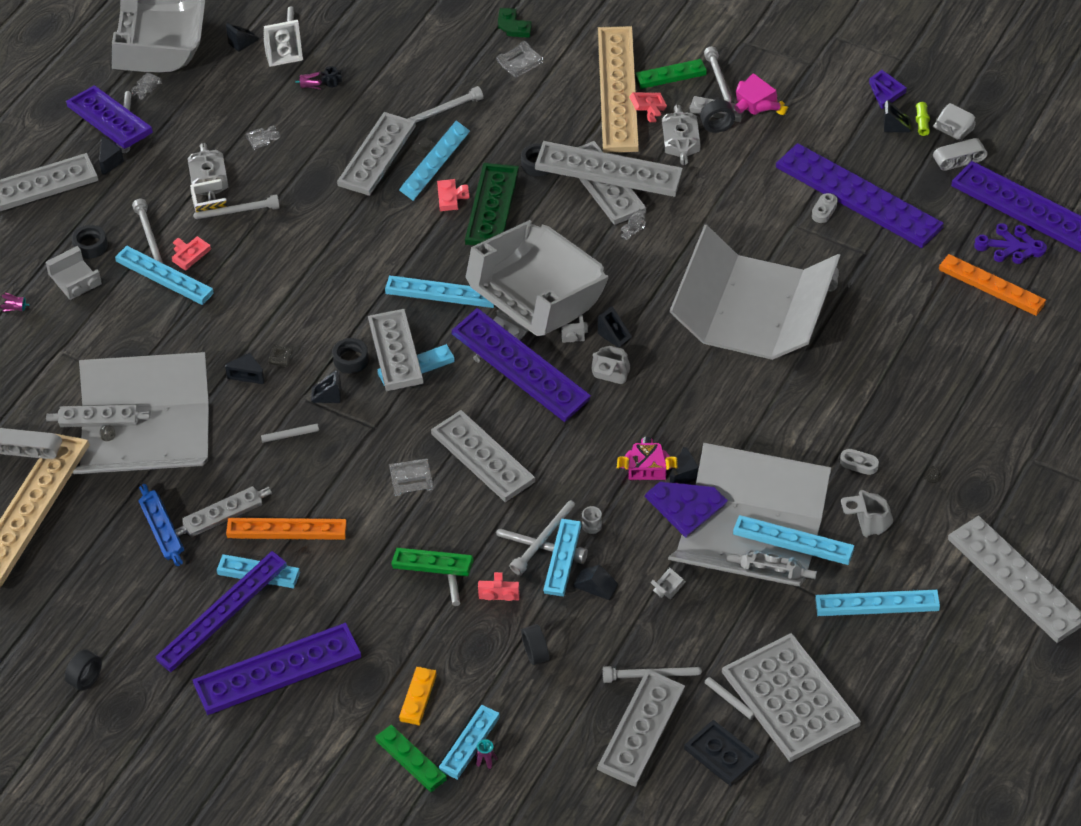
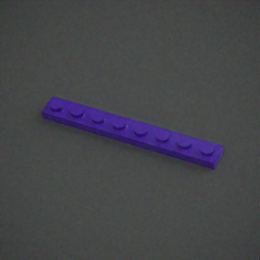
(221, 611)

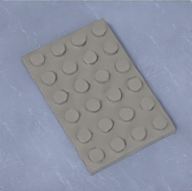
(790, 697)

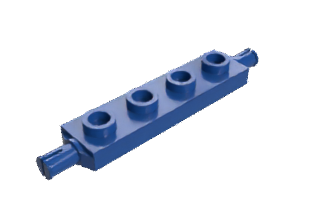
(161, 525)

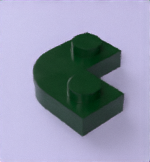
(513, 27)

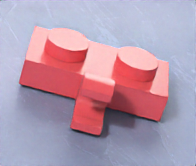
(649, 101)
(449, 194)
(189, 253)
(498, 589)

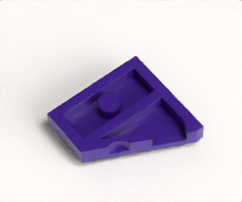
(886, 88)

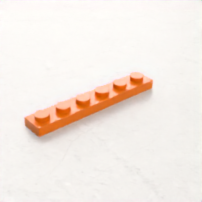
(992, 284)
(286, 528)

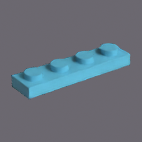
(431, 359)
(562, 557)
(239, 567)
(466, 745)

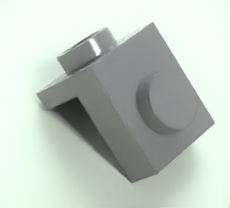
(574, 332)
(668, 584)

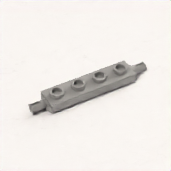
(98, 415)
(222, 510)

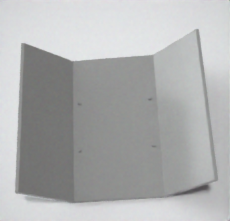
(749, 301)
(178, 403)
(761, 489)

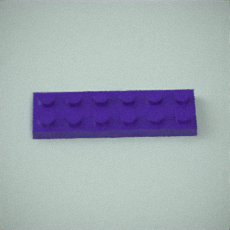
(109, 117)

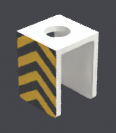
(207, 187)

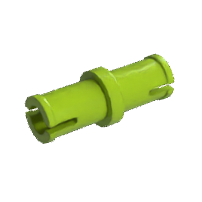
(922, 119)

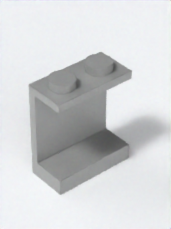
(72, 273)

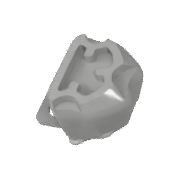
(955, 122)
(611, 364)
(872, 512)

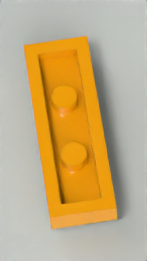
(418, 695)

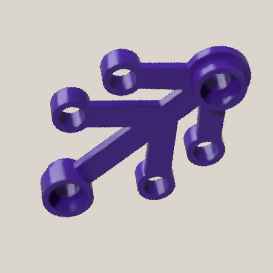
(1032, 247)

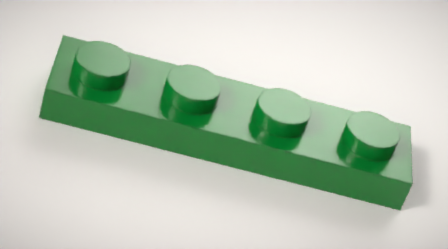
(670, 73)
(432, 561)
(411, 758)

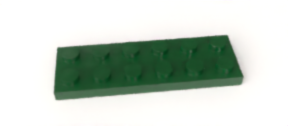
(491, 202)

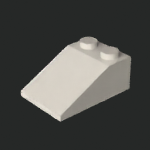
(282, 43)

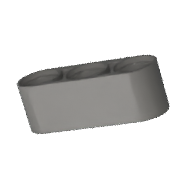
(960, 154)

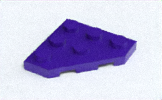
(685, 504)

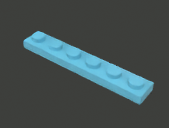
(434, 160)
(164, 275)
(435, 291)
(793, 540)
(877, 602)

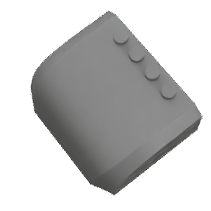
(157, 34)
(536, 276)

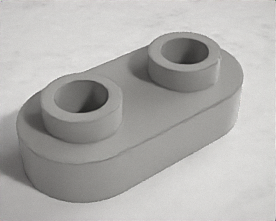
(824, 208)
(860, 462)

